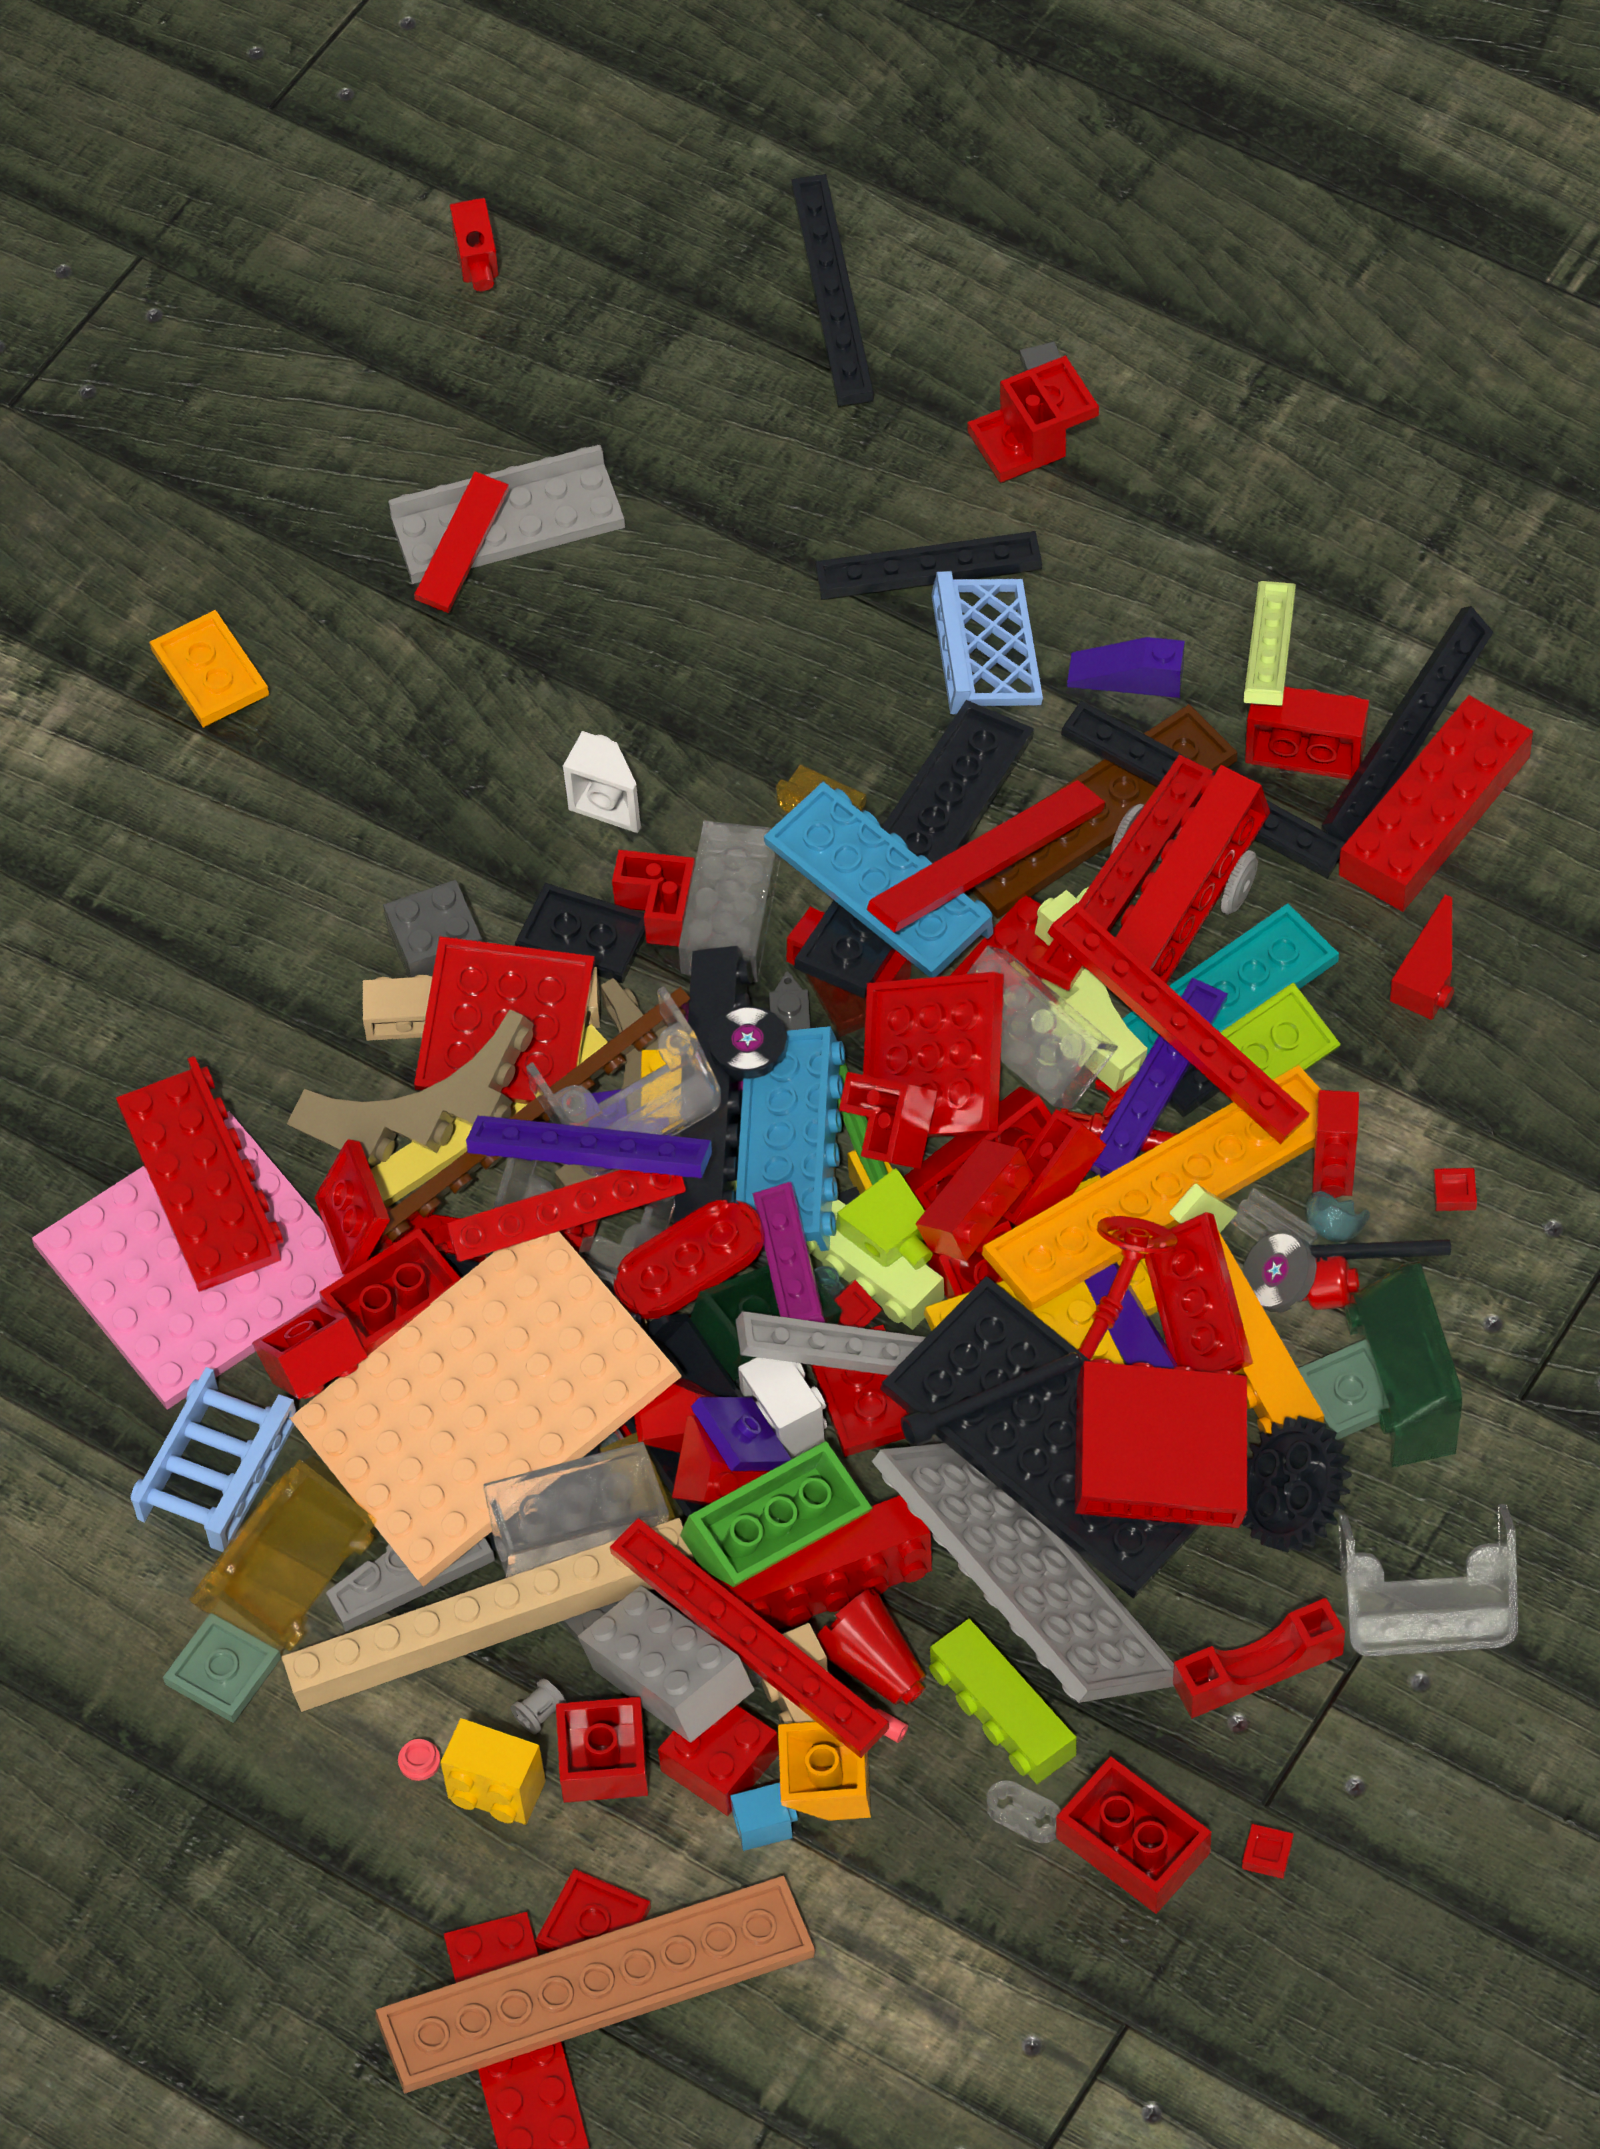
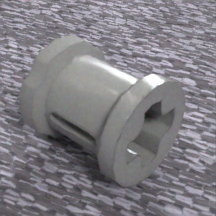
(537, 1706)

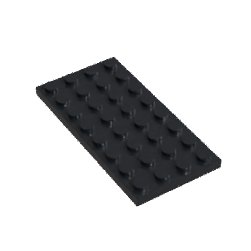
(1029, 1438)

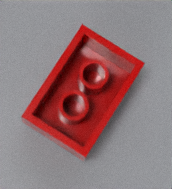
(1309, 733)
(390, 1289)
(1133, 1834)

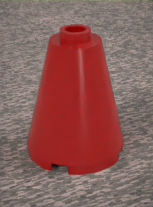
(873, 1649)

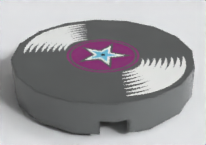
(1280, 1270)

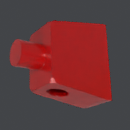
(476, 250)

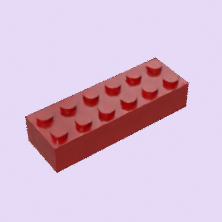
(1435, 803)
(1193, 870)
(866, 1554)

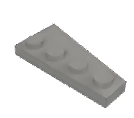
(389, 1584)

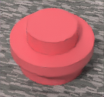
(419, 1759)

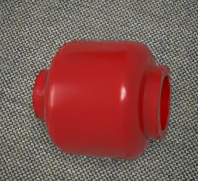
(1332, 1283)

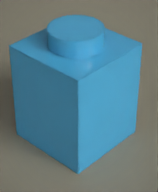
(761, 1817)

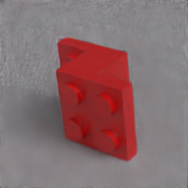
(1033, 418)

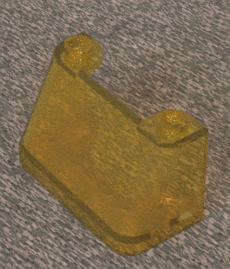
(284, 1557)

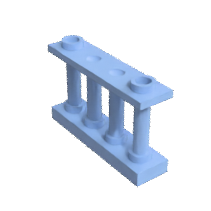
(238, 1488)

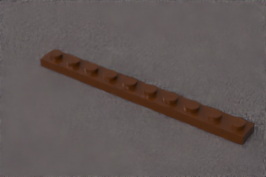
(457, 1174)

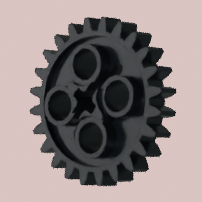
(1295, 1484)

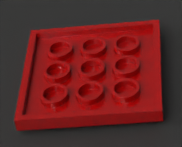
(477, 987)
(943, 1039)

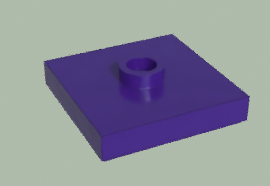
(740, 1433)

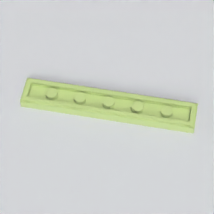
(1270, 643)

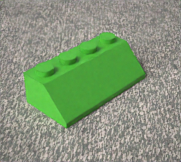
(774, 1516)

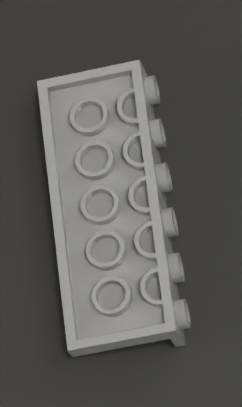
(545, 507)

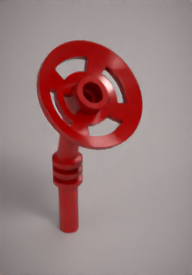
(1134, 1247)

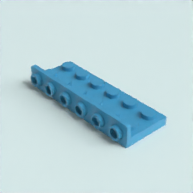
(858, 860)
(793, 1127)

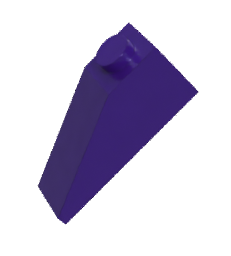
(1130, 666)

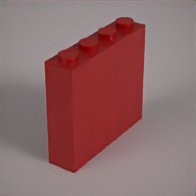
(1161, 1444)

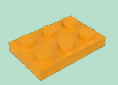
(209, 668)

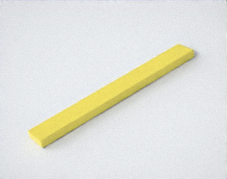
(416, 1165)

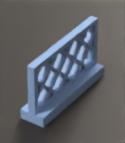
(954, 639)

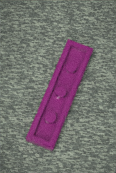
(788, 1253)

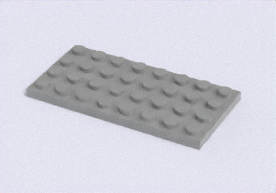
(1028, 1576)

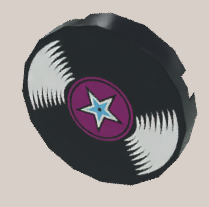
(747, 1042)

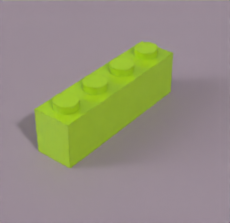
(1002, 1702)

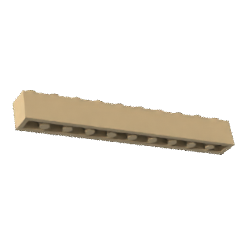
(465, 1623)

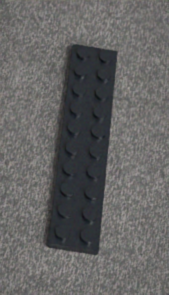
(933, 821)

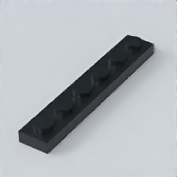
(920, 564)

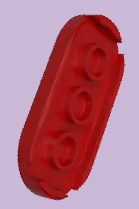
(689, 1258)

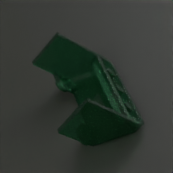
(1411, 1363)

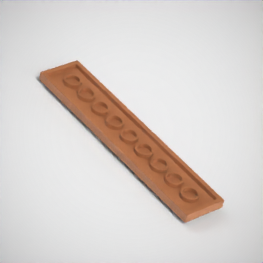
(593, 1984)

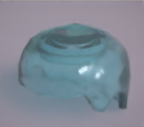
(1334, 1219)

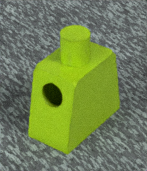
(884, 1222)

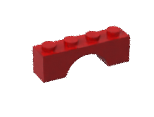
(1220, 1677)

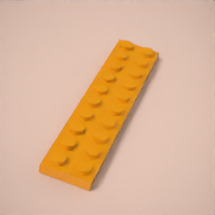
(1217, 1153)

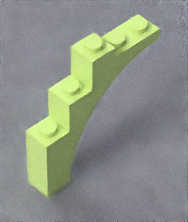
(1093, 1002)

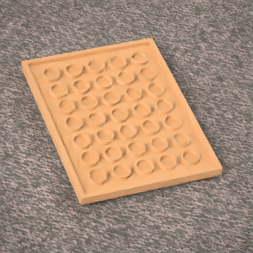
(485, 1384)

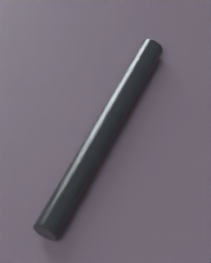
(1384, 1249)

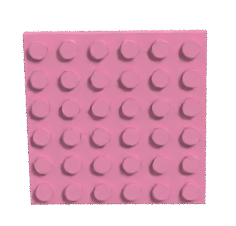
(139, 1291)

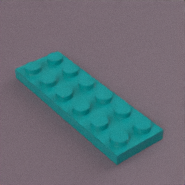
(1254, 968)

